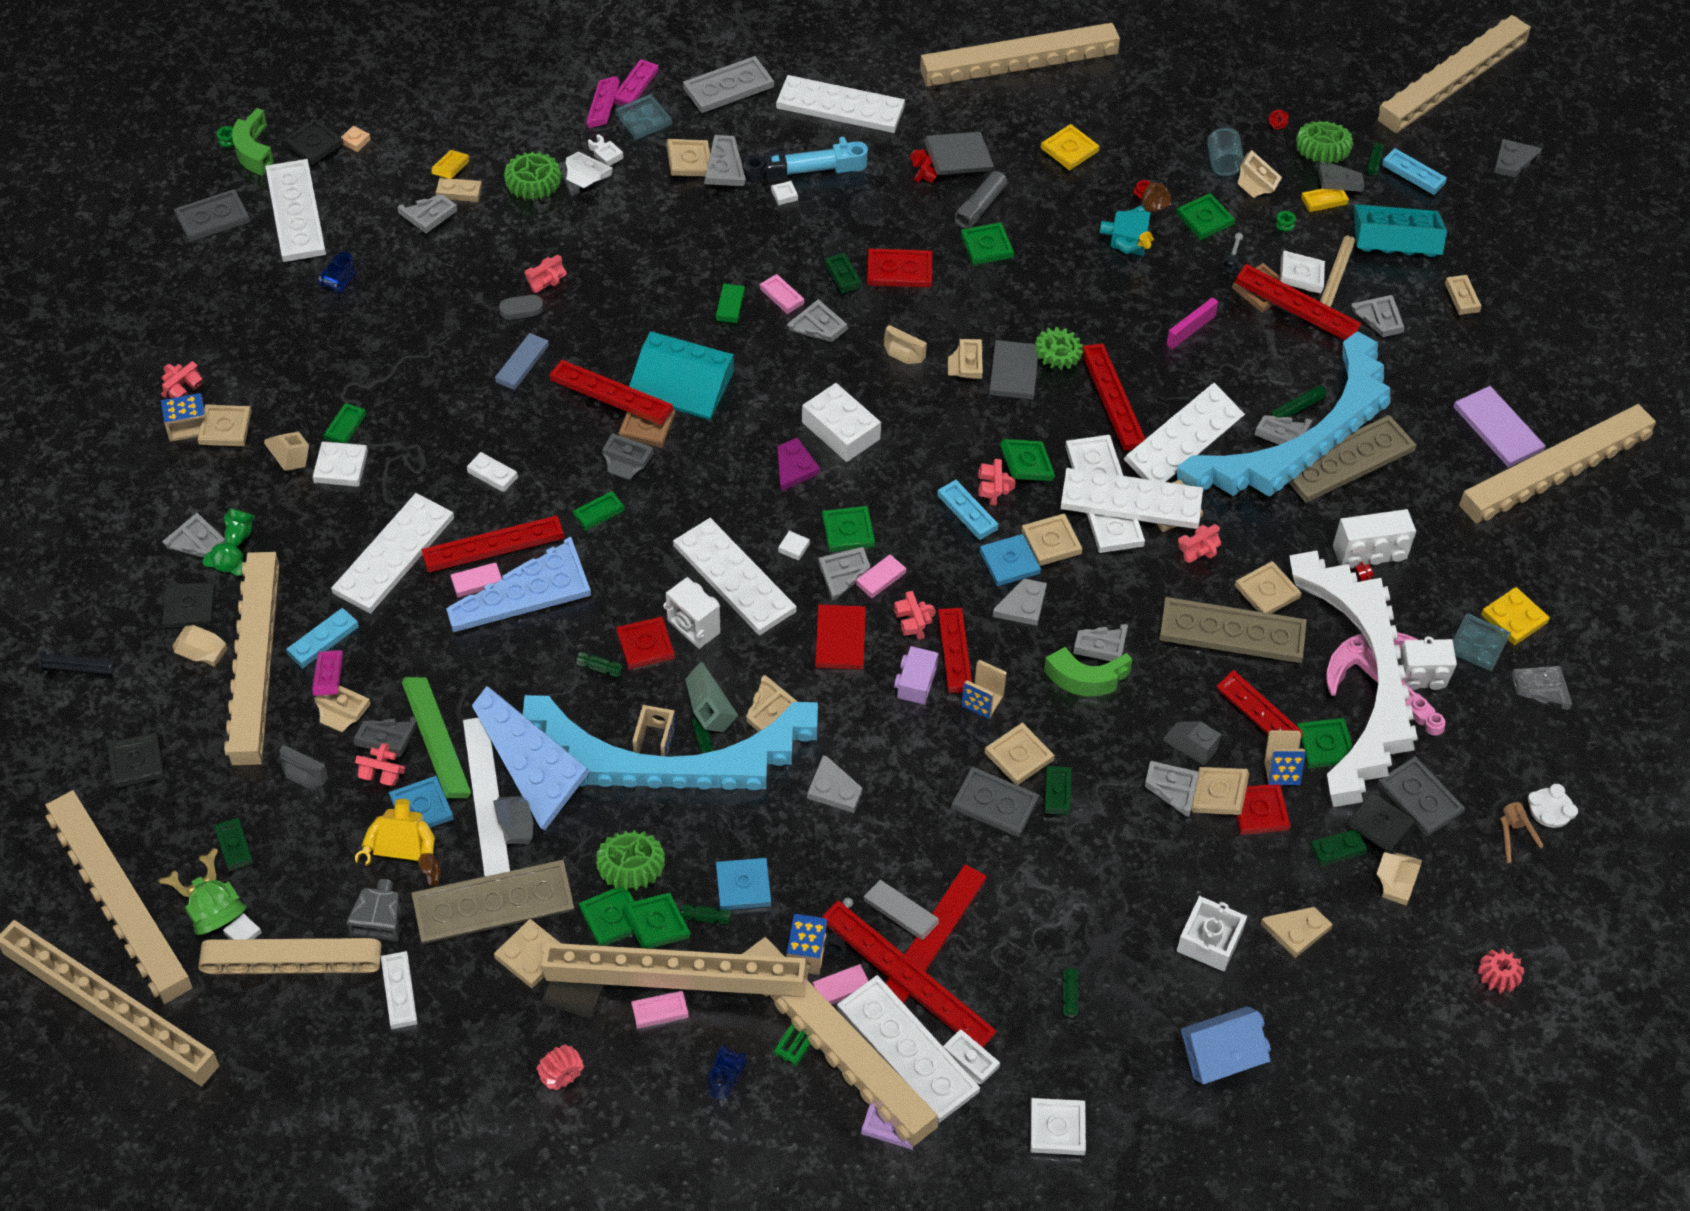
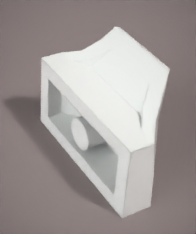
(585, 170)
(971, 1057)

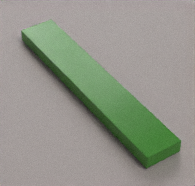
(436, 737)

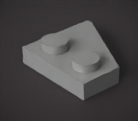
(1380, 315)
(818, 322)
(1281, 429)
(194, 537)
(843, 569)
(1022, 603)
(1101, 643)
(834, 787)

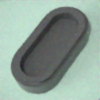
(521, 307)

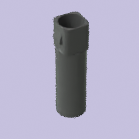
(980, 200)

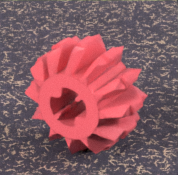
(1501, 970)
(560, 1067)

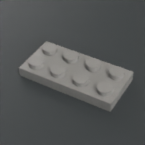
(728, 84)

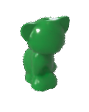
(226, 555)

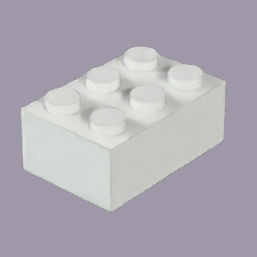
(841, 422)
(1374, 538)

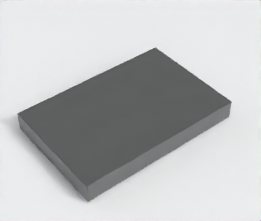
(958, 153)
(212, 215)
(1014, 370)
(1421, 796)
(995, 801)

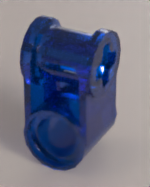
(338, 272)
(727, 1068)

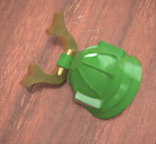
(210, 900)

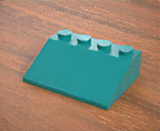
(1399, 230)
(683, 374)

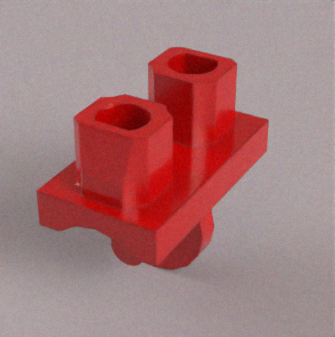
(926, 172)

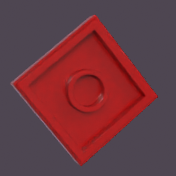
(645, 643)
(1263, 810)

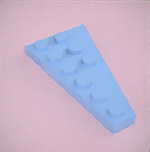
(530, 587)
(537, 763)

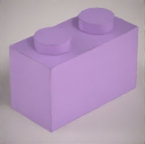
(917, 675)

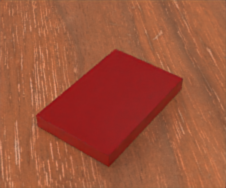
(899, 268)
(840, 637)

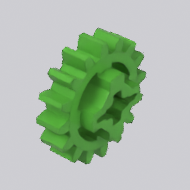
(1058, 348)

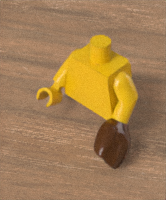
(402, 836)

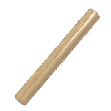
(1337, 271)

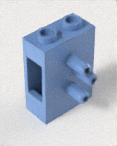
(1226, 1044)

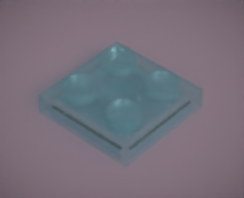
(643, 116)
(1480, 642)

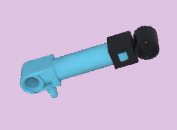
(777, 165)

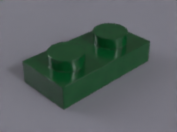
(843, 273)
(1058, 790)
(233, 844)
(1338, 847)

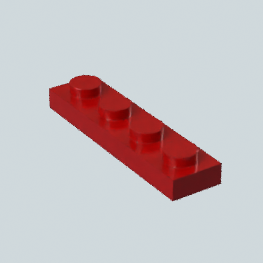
(954, 648)
(1254, 705)

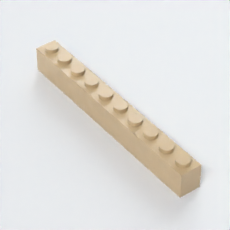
(1019, 54)
(1453, 73)
(1557, 464)
(253, 659)
(119, 898)
(675, 969)
(108, 1003)
(855, 1058)

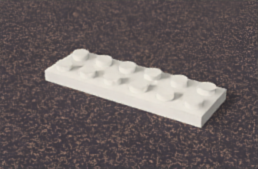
(840, 103)
(295, 210)
(1184, 435)
(1099, 455)
(1132, 498)
(392, 553)
(734, 576)
(908, 1047)

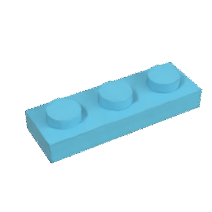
(1414, 171)
(967, 509)
(322, 637)

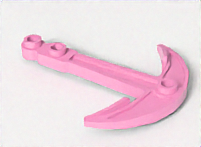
(1358, 651)

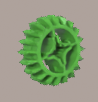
(1324, 142)
(532, 175)
(630, 860)

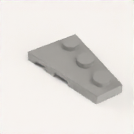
(724, 163)

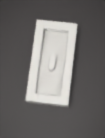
(492, 472)

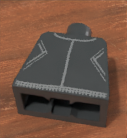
(376, 913)

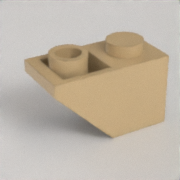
(289, 450)

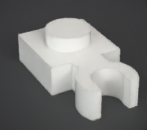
(605, 152)

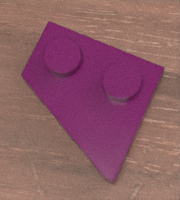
(795, 464)

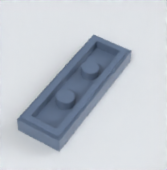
(522, 361)

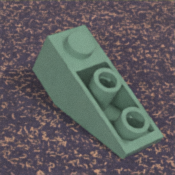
(709, 701)

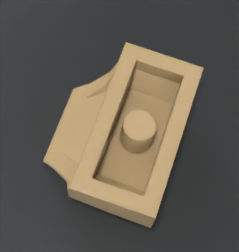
(1257, 176)
(904, 346)
(966, 359)
(199, 645)
(342, 708)
(1398, 876)

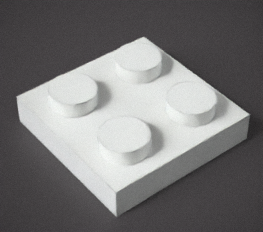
(1302, 272)
(340, 464)
(1058, 1126)

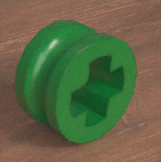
(222, 139)
(1286, 225)

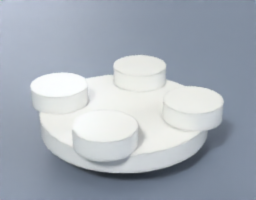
(1552, 806)

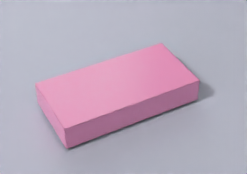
(782, 294)
(881, 576)
(475, 579)
(841, 984)
(659, 1009)

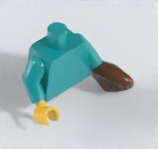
(1131, 226)

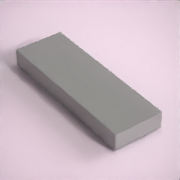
(901, 909)

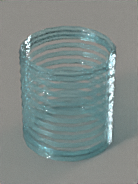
(1231, 150)

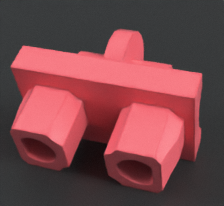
(545, 274)
(177, 377)
(997, 484)
(1202, 543)
(917, 615)
(368, 765)

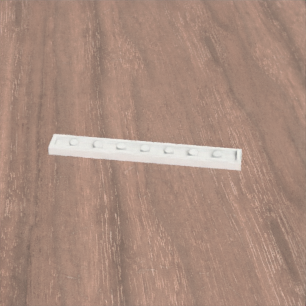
(484, 792)

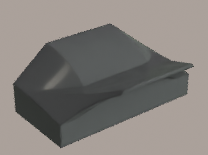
(625, 456)
(302, 768)
(515, 819)

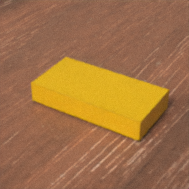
(450, 164)
(1324, 199)

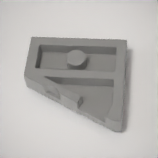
(428, 212)
(1172, 785)

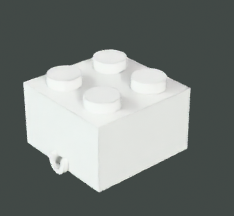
(693, 612)
(1427, 664)
(1211, 933)

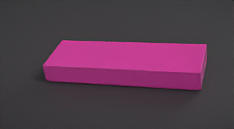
(636, 82)
(602, 102)
(1192, 323)
(328, 672)

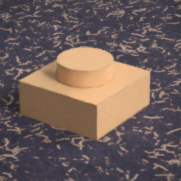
(355, 138)

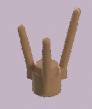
(1517, 818)

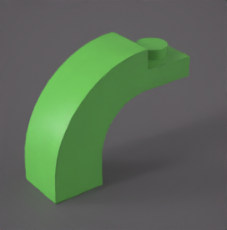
(249, 152)
(1085, 679)

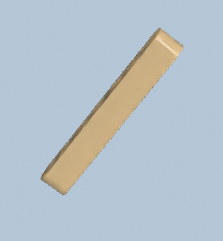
(290, 956)

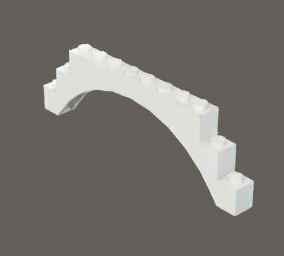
(1389, 723)

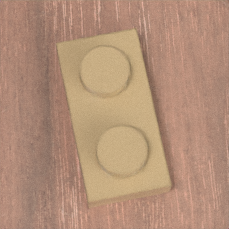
(459, 189)
(1463, 294)

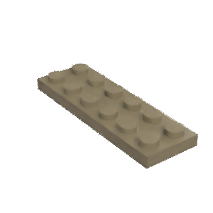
(1354, 457)
(1233, 630)
(492, 901)

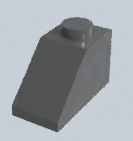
(1194, 740)

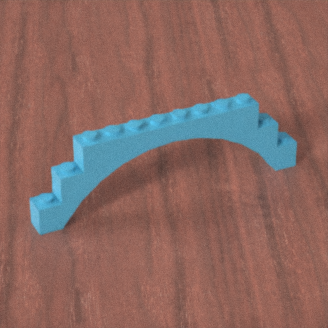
(1276, 466)
(729, 768)

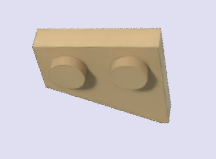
(768, 704)
(1297, 928)

